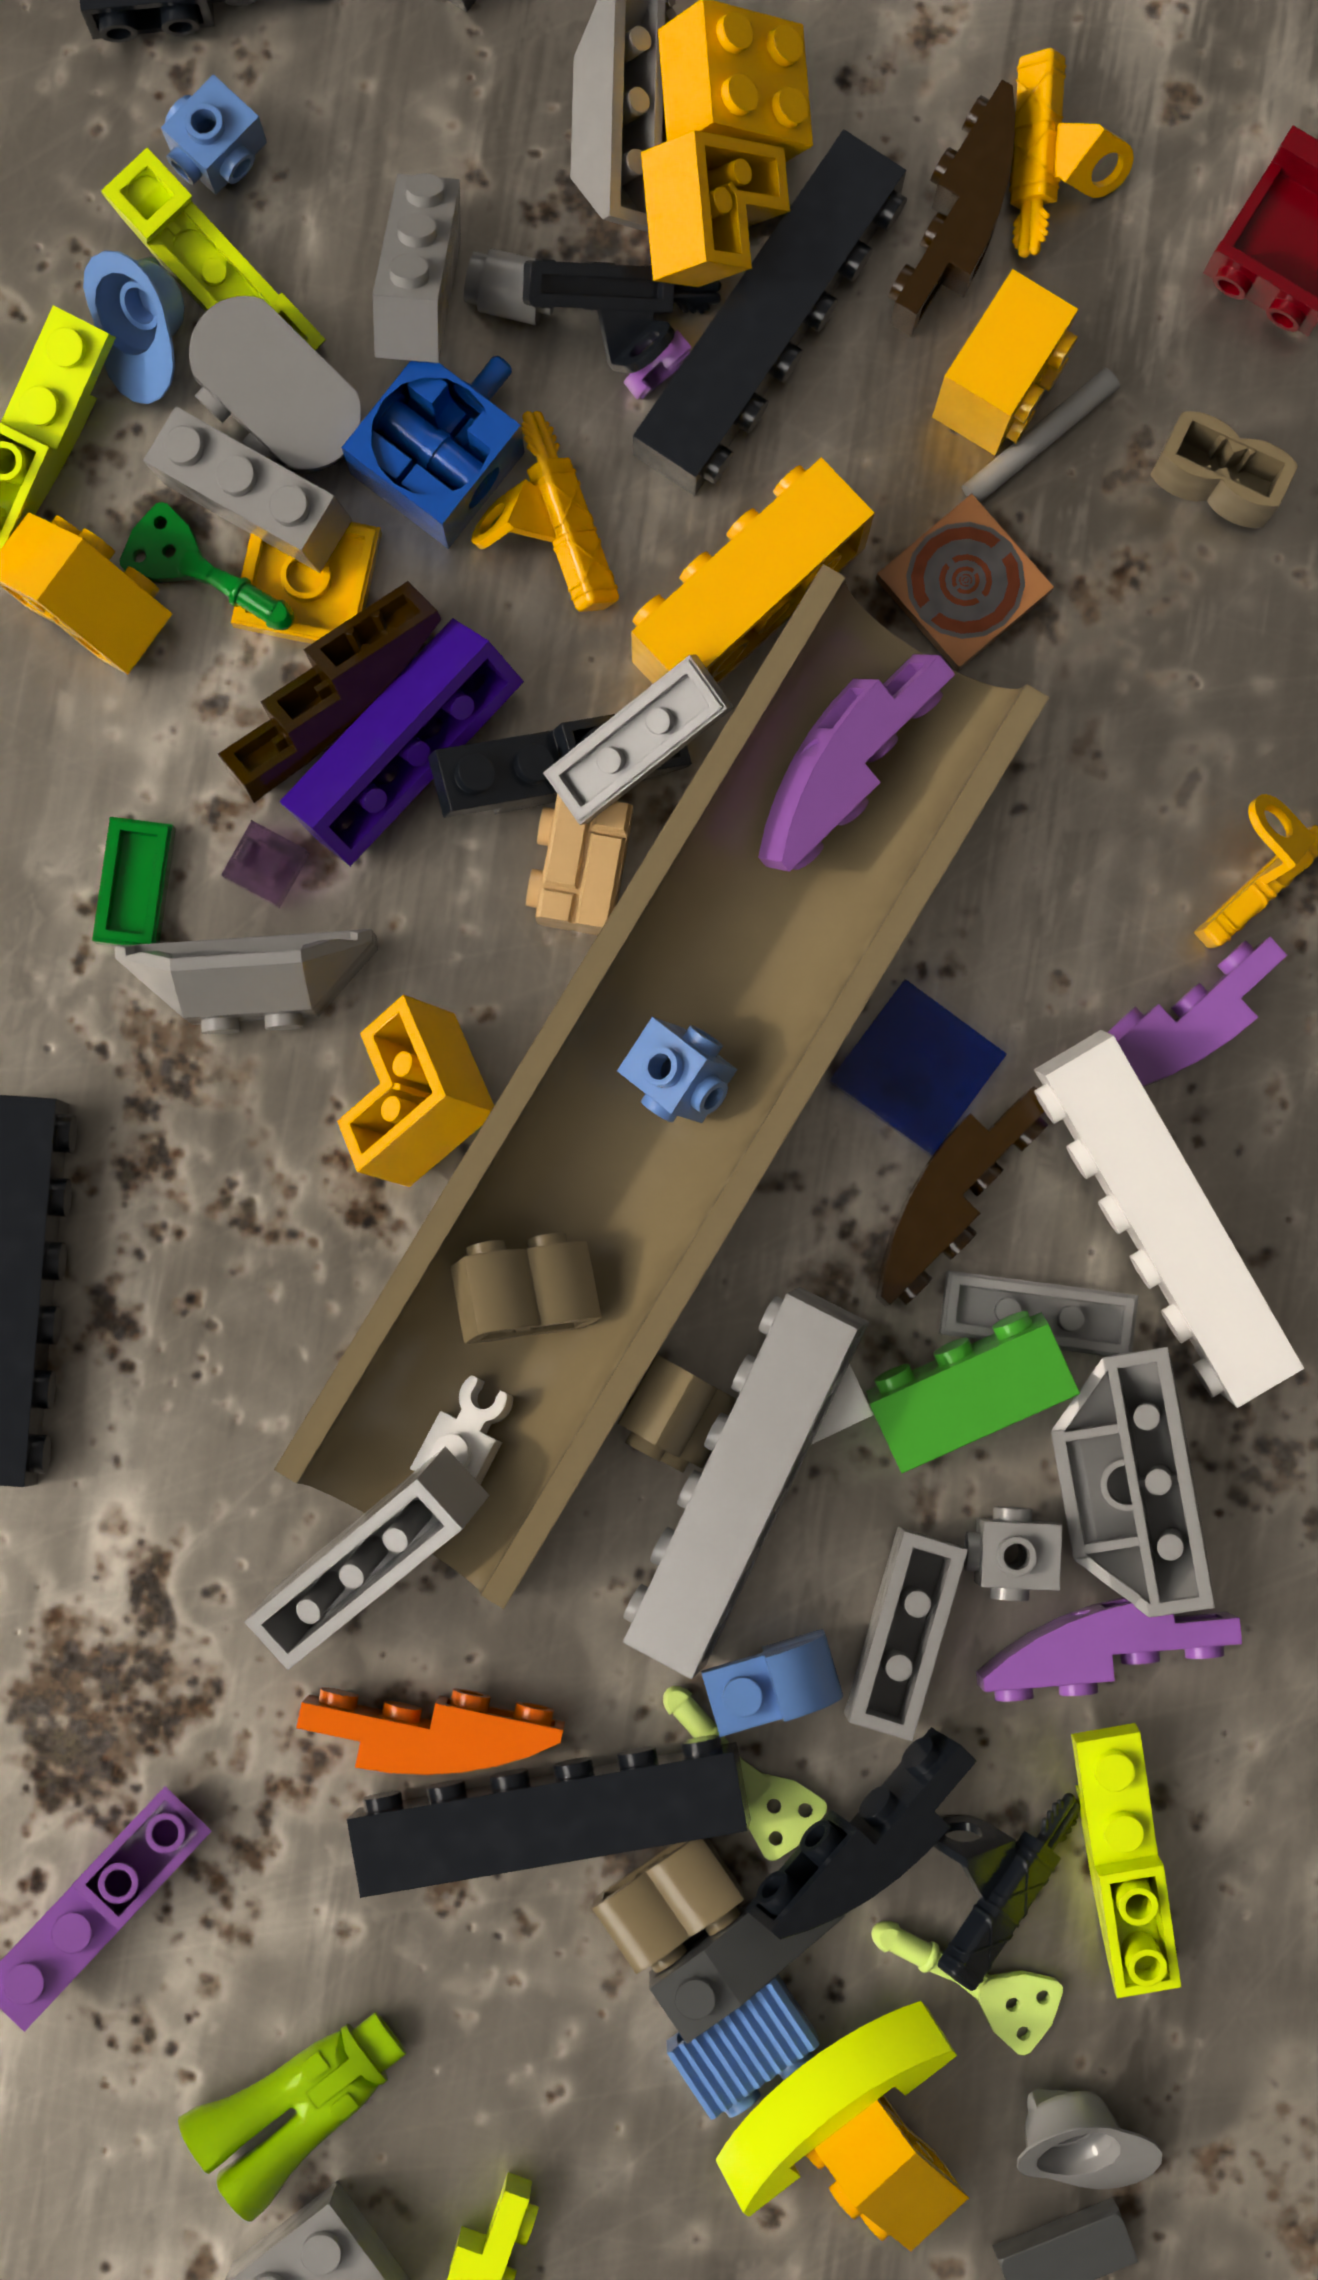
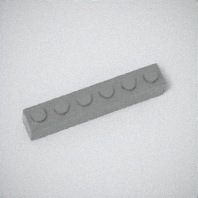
(744, 1481)

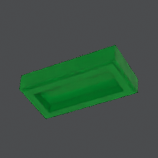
(133, 882)

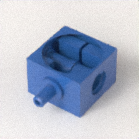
(437, 446)

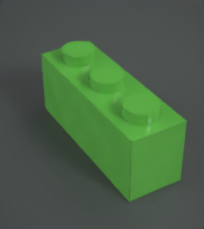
(971, 1390)

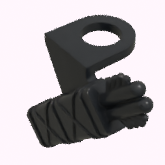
(624, 303)
(1006, 1880)

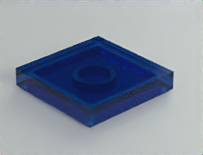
(917, 1067)

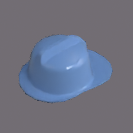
(143, 311)

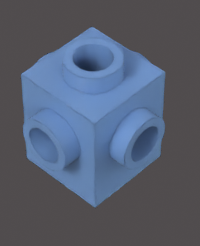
(212, 136)
(678, 1071)

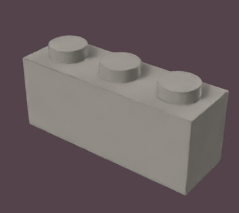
(417, 268)
(248, 489)
(905, 1633)

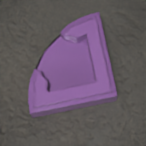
(665, 365)

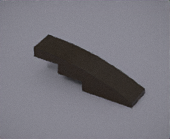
(345, 678)

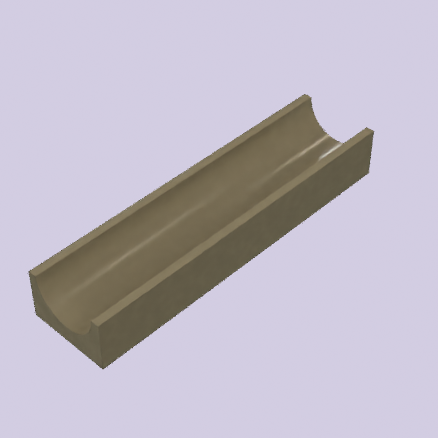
(699, 940)

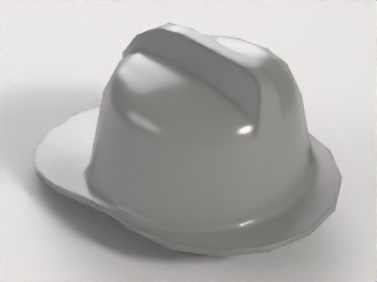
(1081, 2144)

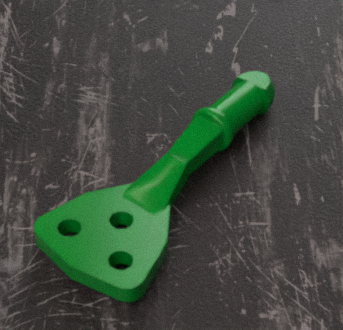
(191, 565)

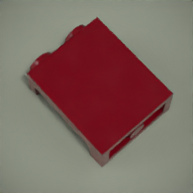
(1274, 240)

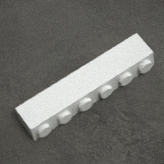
(1167, 1218)

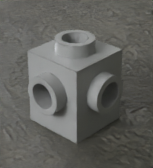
(1037, 1558)

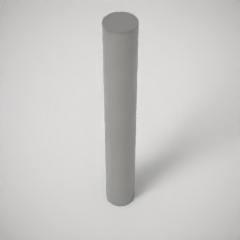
(1042, 435)

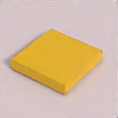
(317, 599)

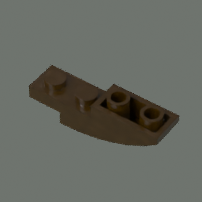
(967, 206)
(935, 1211)

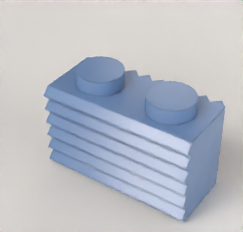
(745, 2050)

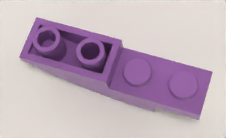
(829, 771)
(1205, 1020)
(1079, 1648)
(97, 1906)

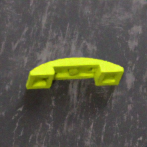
(190, 244)
(827, 2094)

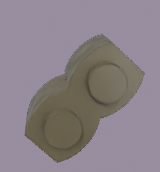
(1234, 475)
(524, 1290)
(673, 1415)
(668, 1902)

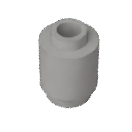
(496, 286)

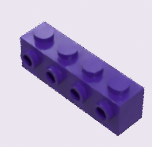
(385, 753)

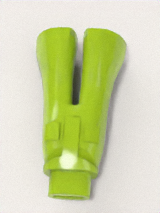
(322, 2085)

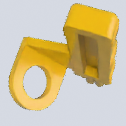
(1053, 150)
(556, 512)
(1292, 857)

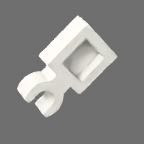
(467, 1434)

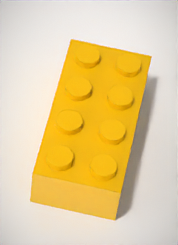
(756, 578)

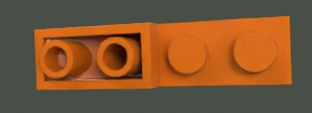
(458, 1739)

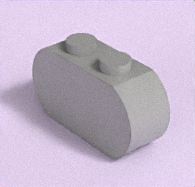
(272, 385)

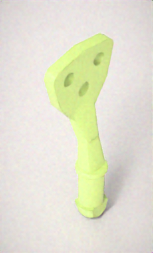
(759, 1786)
(991, 1994)

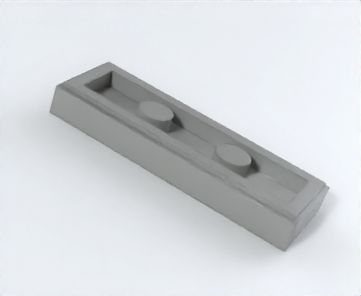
(638, 739)
(1078, 1317)

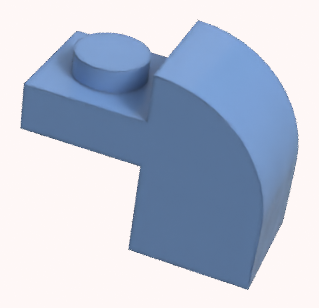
(778, 1684)

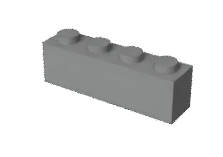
(367, 1558)

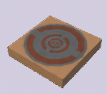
(964, 582)

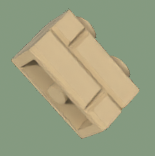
(580, 867)

